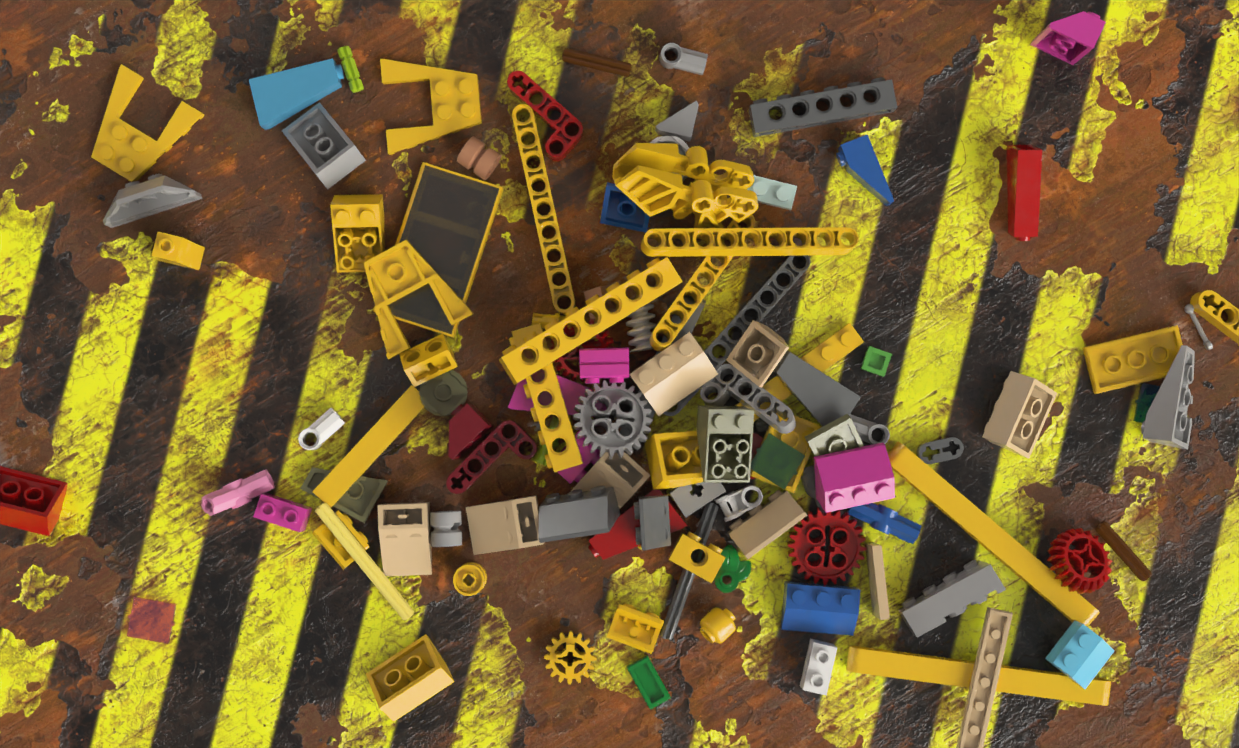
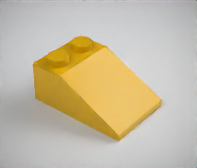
(674, 459)

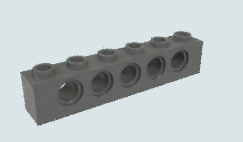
(880, 88)

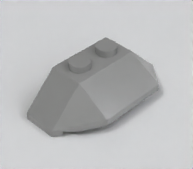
(147, 199)

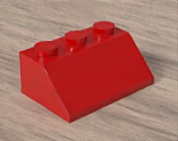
(30, 501)

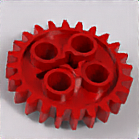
(848, 546)

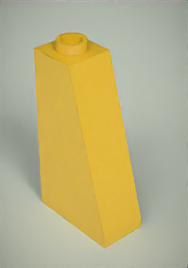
(177, 251)

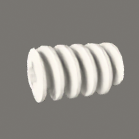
(641, 328)

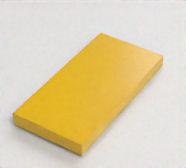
(1132, 359)

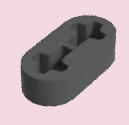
(939, 444)

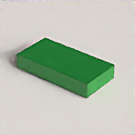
(648, 682)

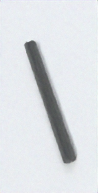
(686, 578)

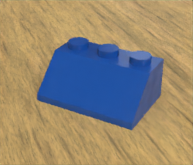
(820, 608)

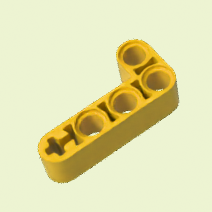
(1213, 315)

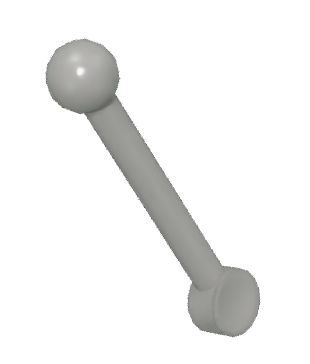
(1189, 309)

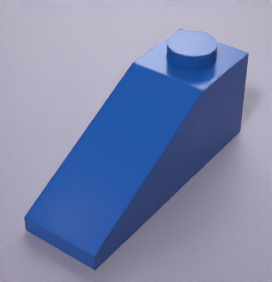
(862, 164)

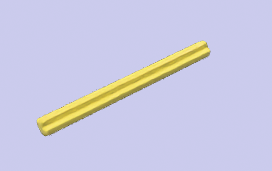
(364, 561)

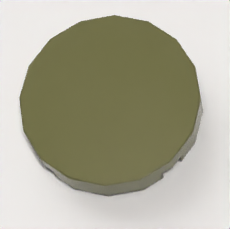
(443, 393)

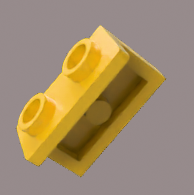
(332, 544)
(635, 628)

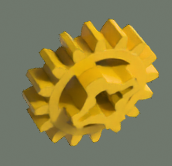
(582, 657)

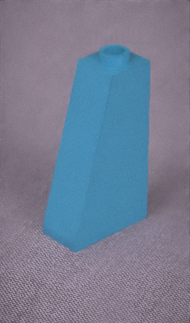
(292, 90)

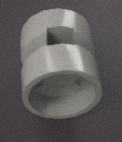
(445, 528)

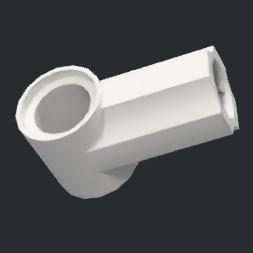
(322, 428)

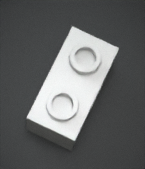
(818, 667)

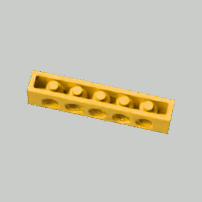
(571, 455)

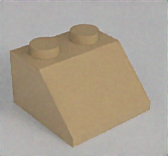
(758, 352)

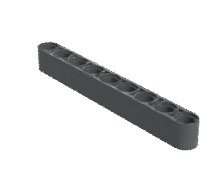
(761, 311)

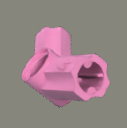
(237, 493)

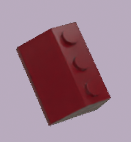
(466, 429)

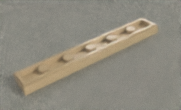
(984, 678)

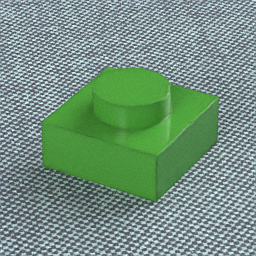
(876, 361)

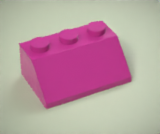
(1070, 37)
(853, 477)

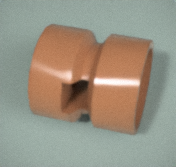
(481, 159)

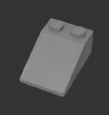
(323, 145)

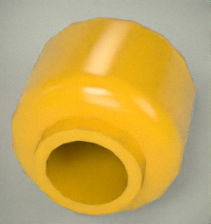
(717, 625)

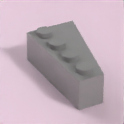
(950, 597)

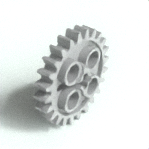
(612, 441)

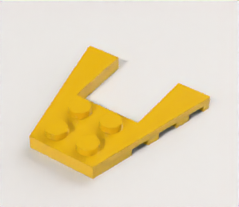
(453, 101)
(125, 147)
(397, 274)

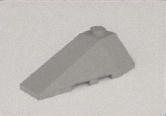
(1167, 416)

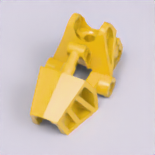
(648, 181)

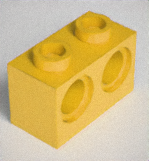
(428, 360)

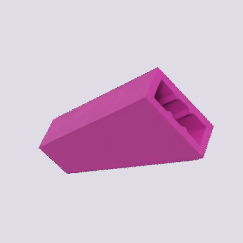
(570, 390)

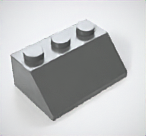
(577, 514)

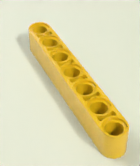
(694, 290)

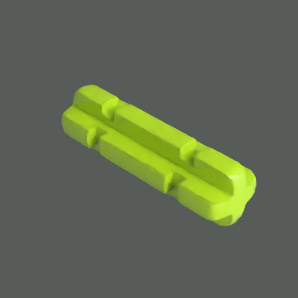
(350, 69)

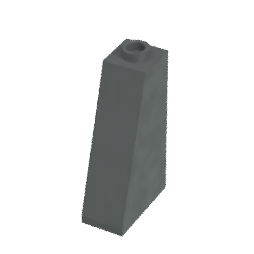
(816, 391)

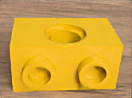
(707, 567)

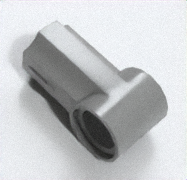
(686, 60)
(865, 430)

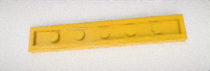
(370, 447)

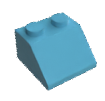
(1080, 654)

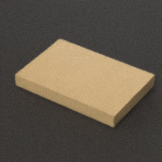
(877, 581)

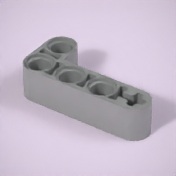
(753, 400)

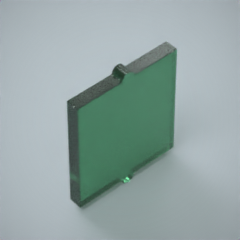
(776, 461)

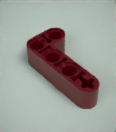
(487, 460)

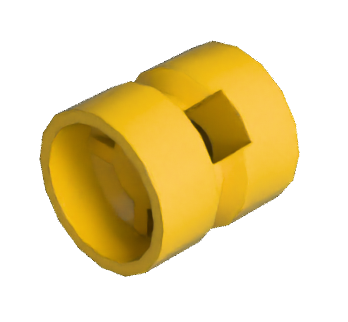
(470, 578)

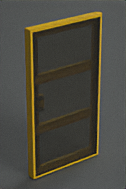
(449, 228)

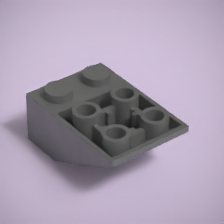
(654, 522)

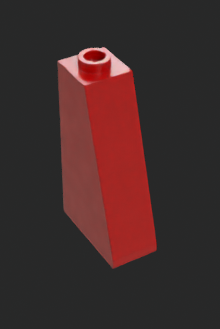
(1023, 190)
(623, 533)

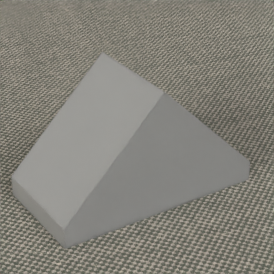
(679, 124)

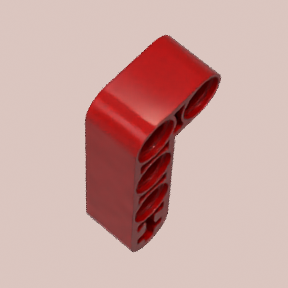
(542, 111)

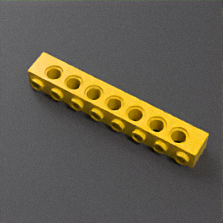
(666, 279)

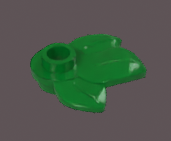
(733, 568)

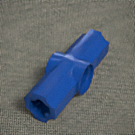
(886, 521)

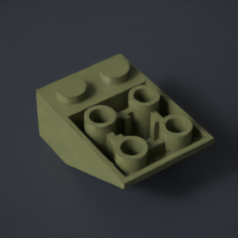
(725, 443)

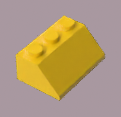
(409, 678)

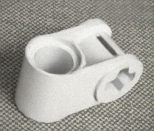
(738, 502)

